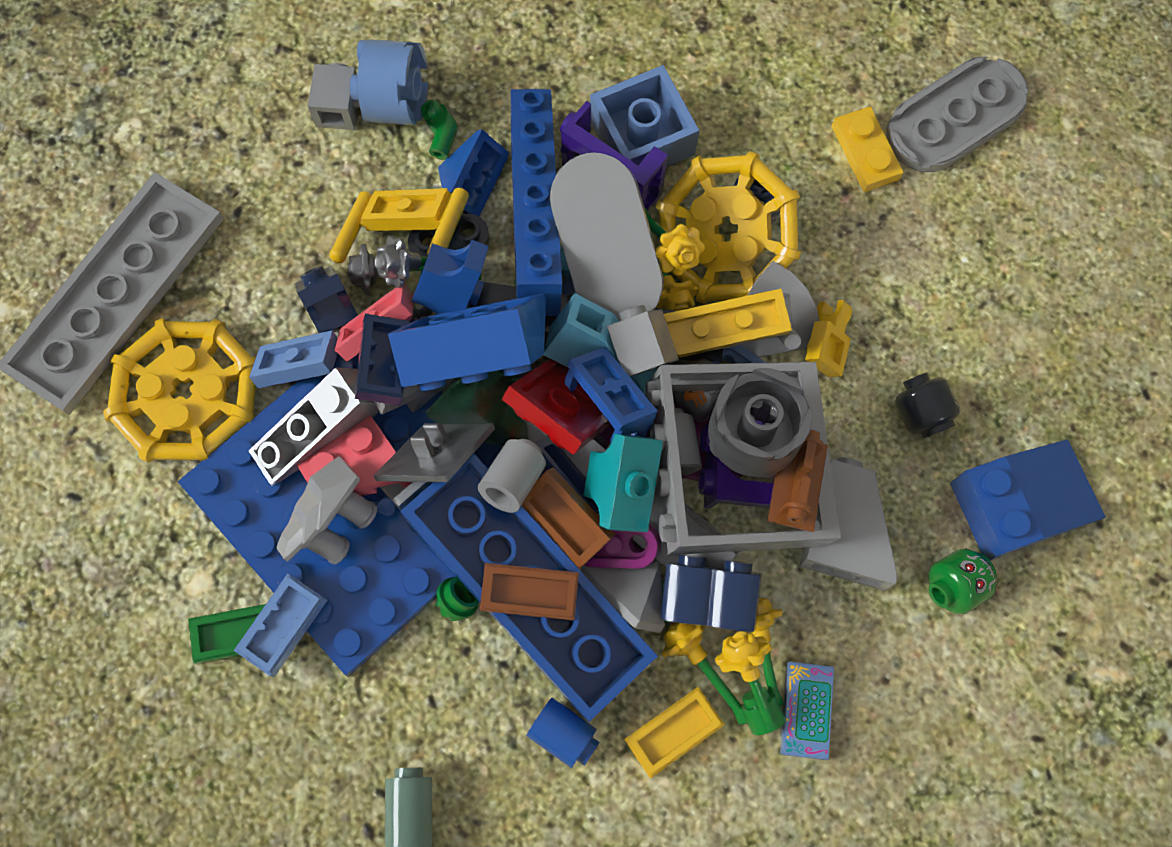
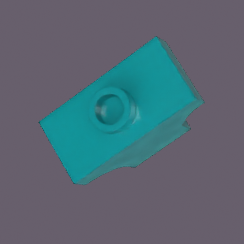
(624, 482)

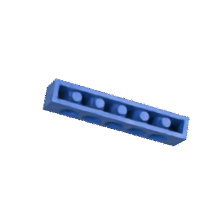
(532, 178)

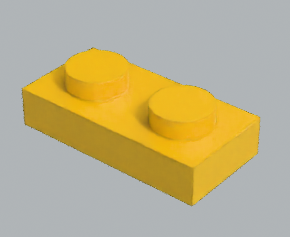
(867, 149)

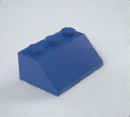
(470, 342)

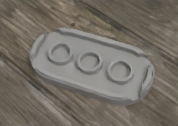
(957, 114)
(606, 234)

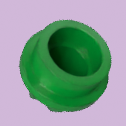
(455, 600)

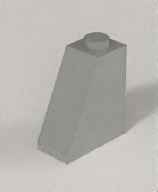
(864, 547)

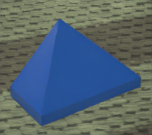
(474, 168)

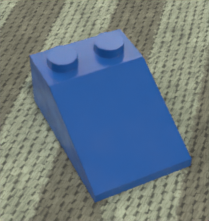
(1026, 499)

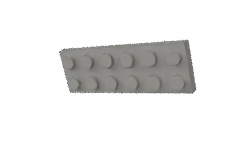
(110, 293)

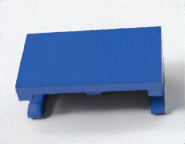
(612, 392)

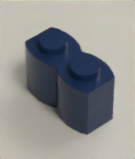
(711, 594)

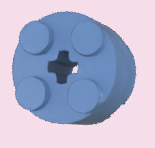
(390, 81)

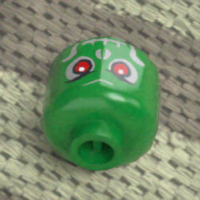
(962, 581)

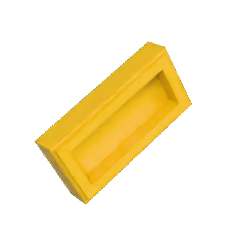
(674, 732)

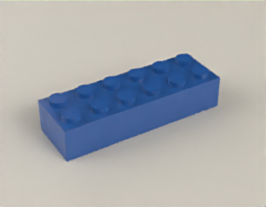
(582, 657)

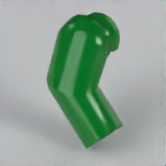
(443, 127)

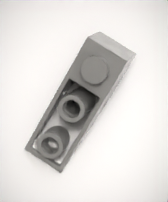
(312, 425)

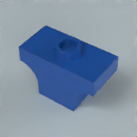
(451, 278)

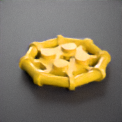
(744, 209)
(159, 382)

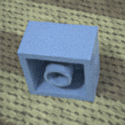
(644, 115)

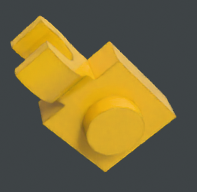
(828, 340)

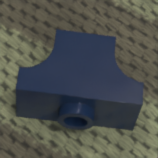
(325, 298)

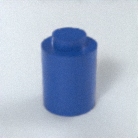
(563, 734)

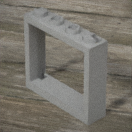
(669, 478)

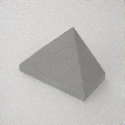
(632, 592)

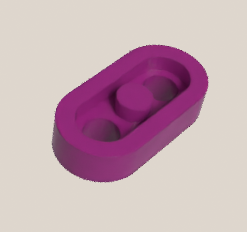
(622, 552)

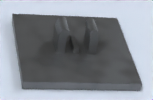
(434, 452)

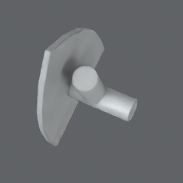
(800, 309)

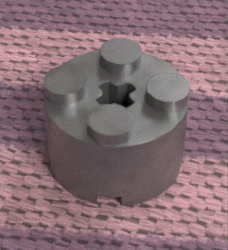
(752, 447)

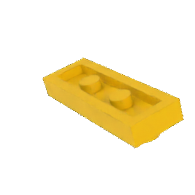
(728, 323)

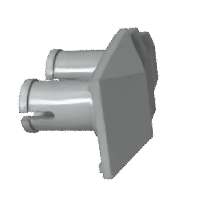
(326, 495)

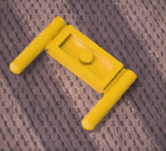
(402, 211)

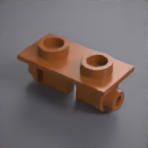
(799, 486)

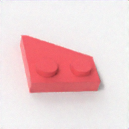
(363, 449)

